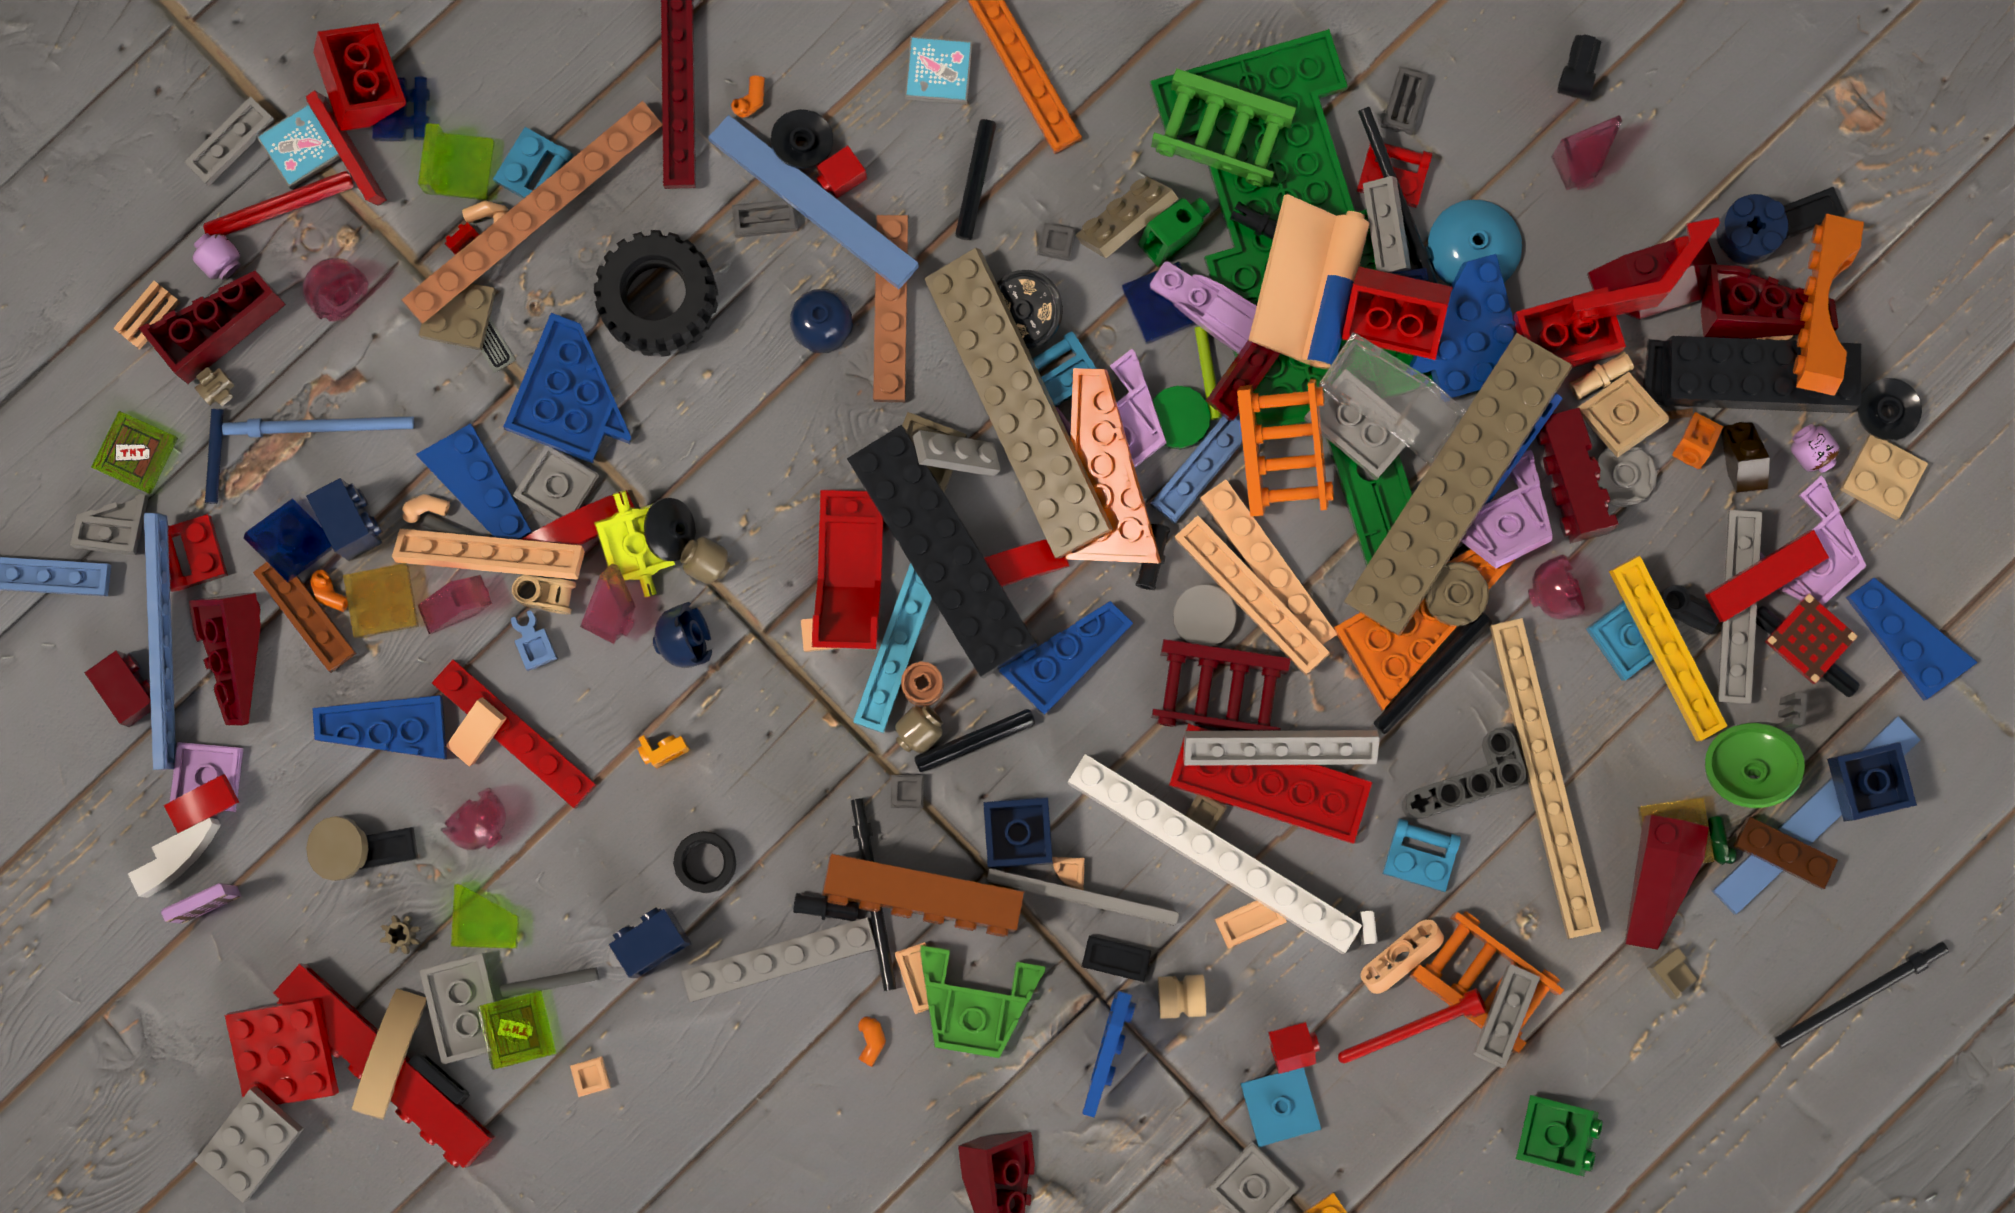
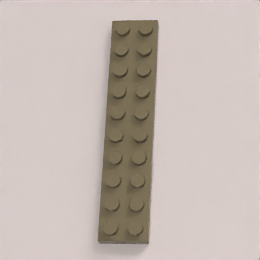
(1018, 403)
(1458, 484)

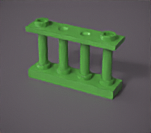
(1217, 97)

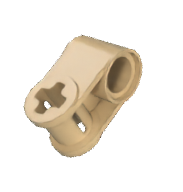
(546, 593)

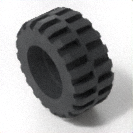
(645, 254)

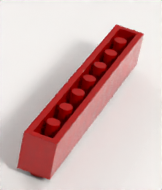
(414, 1095)

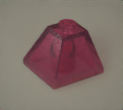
(1584, 153)

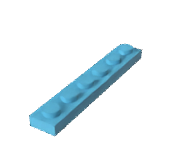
(894, 654)

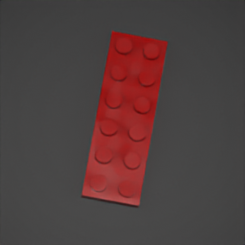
(1293, 794)

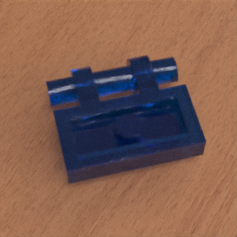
(395, 125)

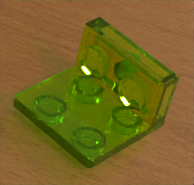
(455, 164)

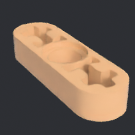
(1405, 943)

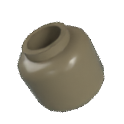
(705, 560)
(919, 729)

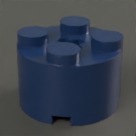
(1764, 216)

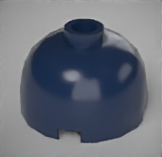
(821, 320)
(682, 636)

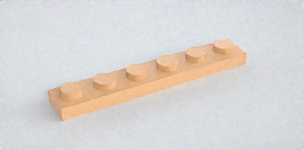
(488, 554)
(1264, 558)
(1252, 595)

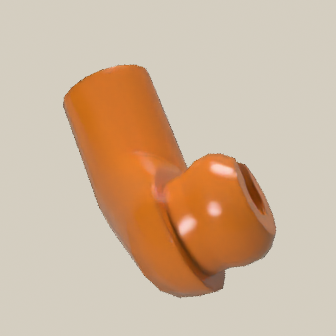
(751, 102)
(325, 593)
(874, 1039)

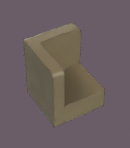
(1672, 973)

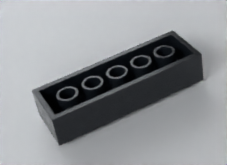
(1749, 376)

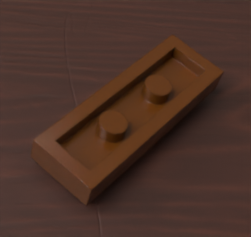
(1785, 853)

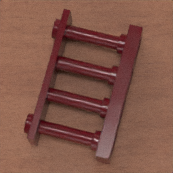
(1208, 659)

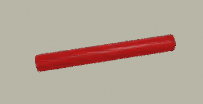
(280, 204)

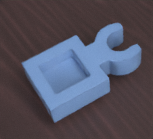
(535, 645)

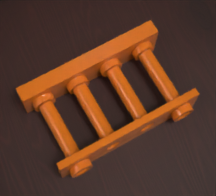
(1258, 465)
(1430, 974)

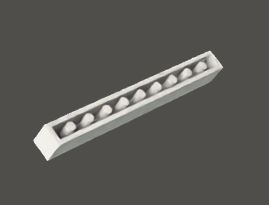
(1214, 854)

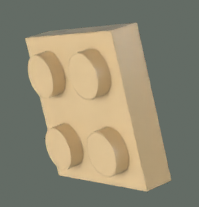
(1623, 414)
(1883, 476)

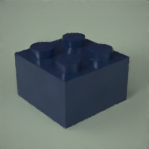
(344, 518)
(1872, 782)
(1017, 833)
(649, 943)

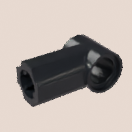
(1579, 73)
(1691, 610)

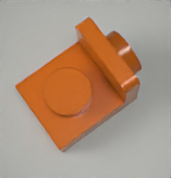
(1697, 441)

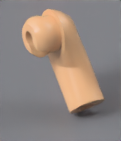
(483, 210)
(415, 507)

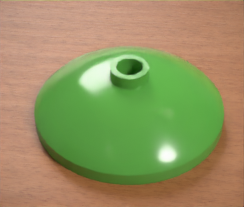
(1758, 752)

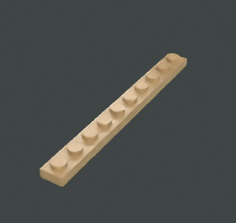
(1545, 778)

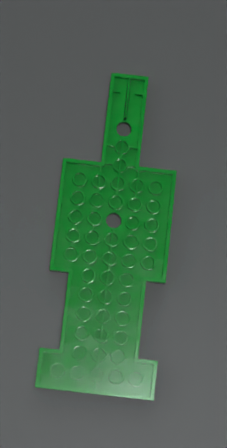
(1309, 170)

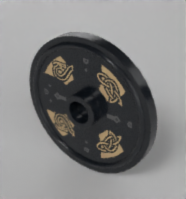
(1033, 305)

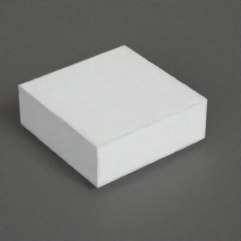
(1368, 929)

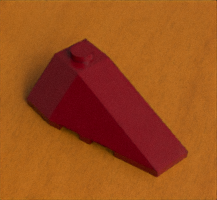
(1751, 306)
(998, 1172)

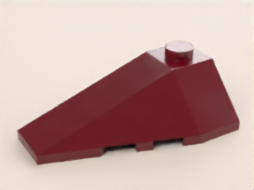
(231, 639)
(1665, 869)

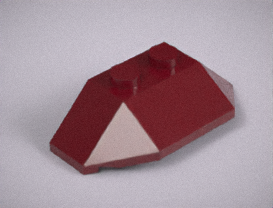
(1648, 267)

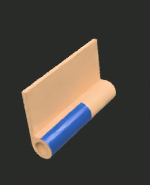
(1308, 282)

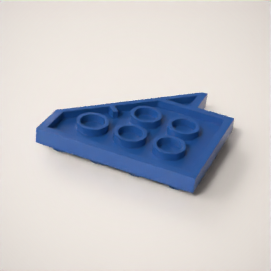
(1474, 329)
(566, 395)
(1111, 1044)

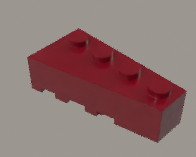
(212, 325)
(1575, 477)

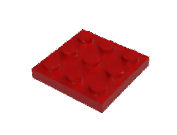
(283, 1051)

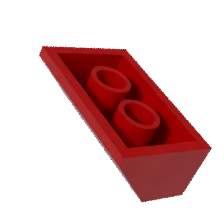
(358, 75)
(1397, 312)

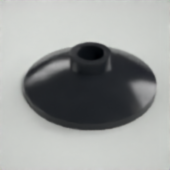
(803, 126)
(1902, 402)
(668, 528)

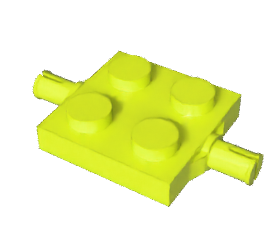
(626, 546)

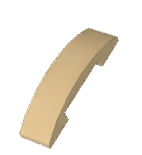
(388, 1053)

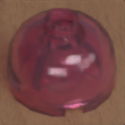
(333, 288)
(1557, 589)
(477, 822)

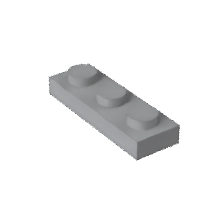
(229, 141)
(1386, 225)
(956, 453)
(1506, 1015)

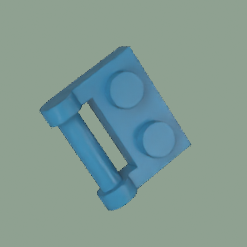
(525, 160)
(1060, 379)
(1417, 865)

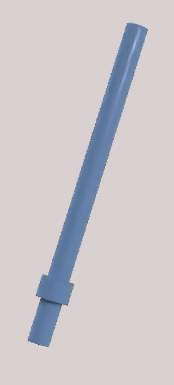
(257, 427)

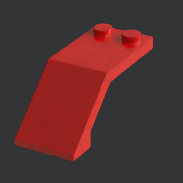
(1585, 309)
(848, 571)

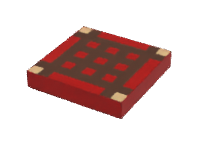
(1811, 638)

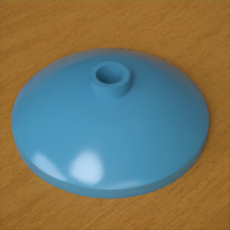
(1453, 233)

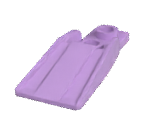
(1207, 304)

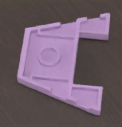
(1135, 409)
(1512, 522)
(1844, 556)

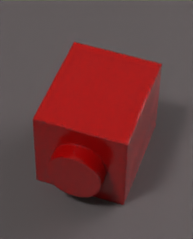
(841, 172)
(1293, 1047)

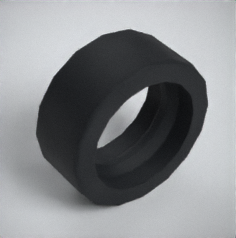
(681, 856)

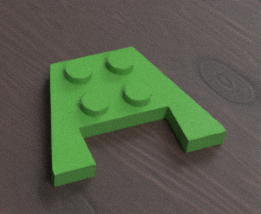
(974, 1018)

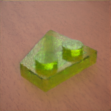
(481, 922)

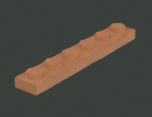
(890, 321)

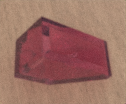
(454, 603)
(610, 607)

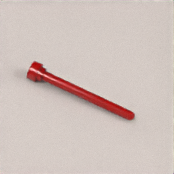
(1469, 1005)

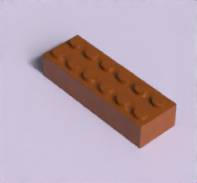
(923, 894)

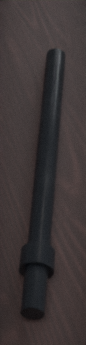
(1420, 255)
(862, 832)
(1915, 964)

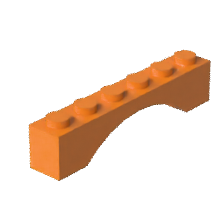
(1822, 355)

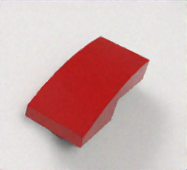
(201, 803)

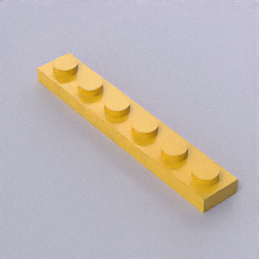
(1668, 648)

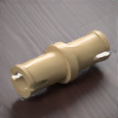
(1601, 375)

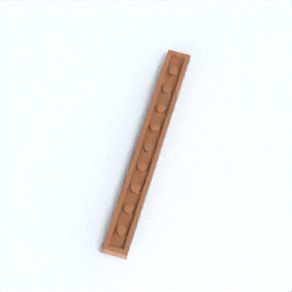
(531, 212)

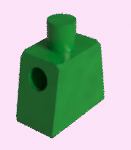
(1173, 229)

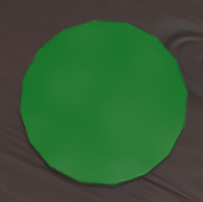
(1182, 416)

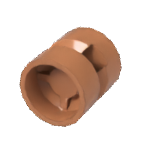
(922, 684)

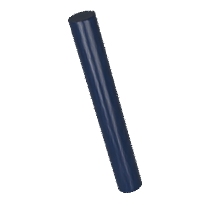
(214, 456)

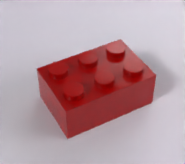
(1574, 345)

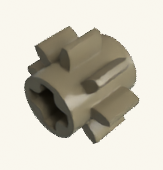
(214, 386)
(408, 930)

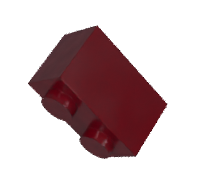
(121, 687)

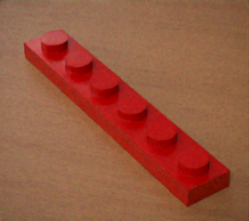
(518, 736)

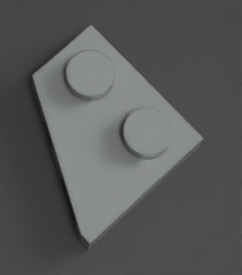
(111, 528)

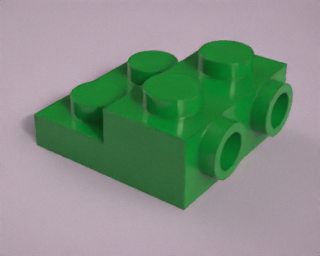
(1559, 1136)

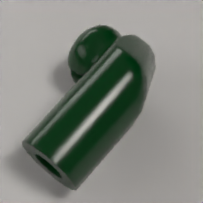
(1721, 851)

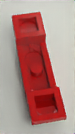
(578, 525)
(1025, 562)

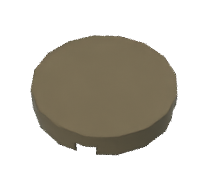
(1458, 595)
(337, 848)

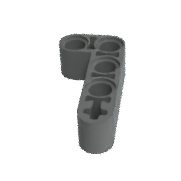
(1462, 783)

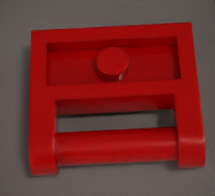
(1410, 182)
(201, 551)

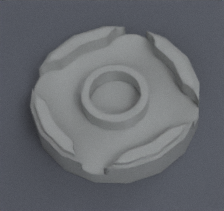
(1628, 477)
(1204, 615)

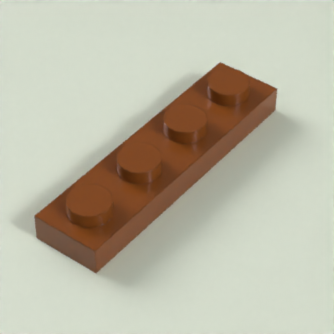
(307, 617)

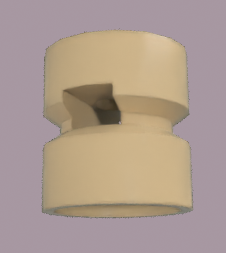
(1181, 996)

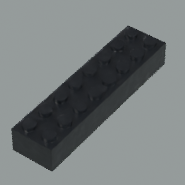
(942, 552)

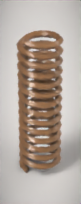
(1680, 412)

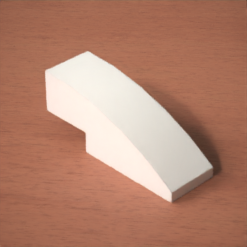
(173, 858)

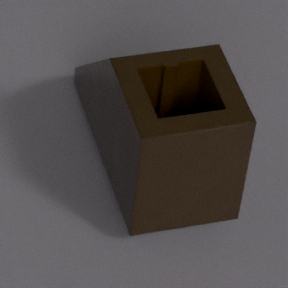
(1745, 457)

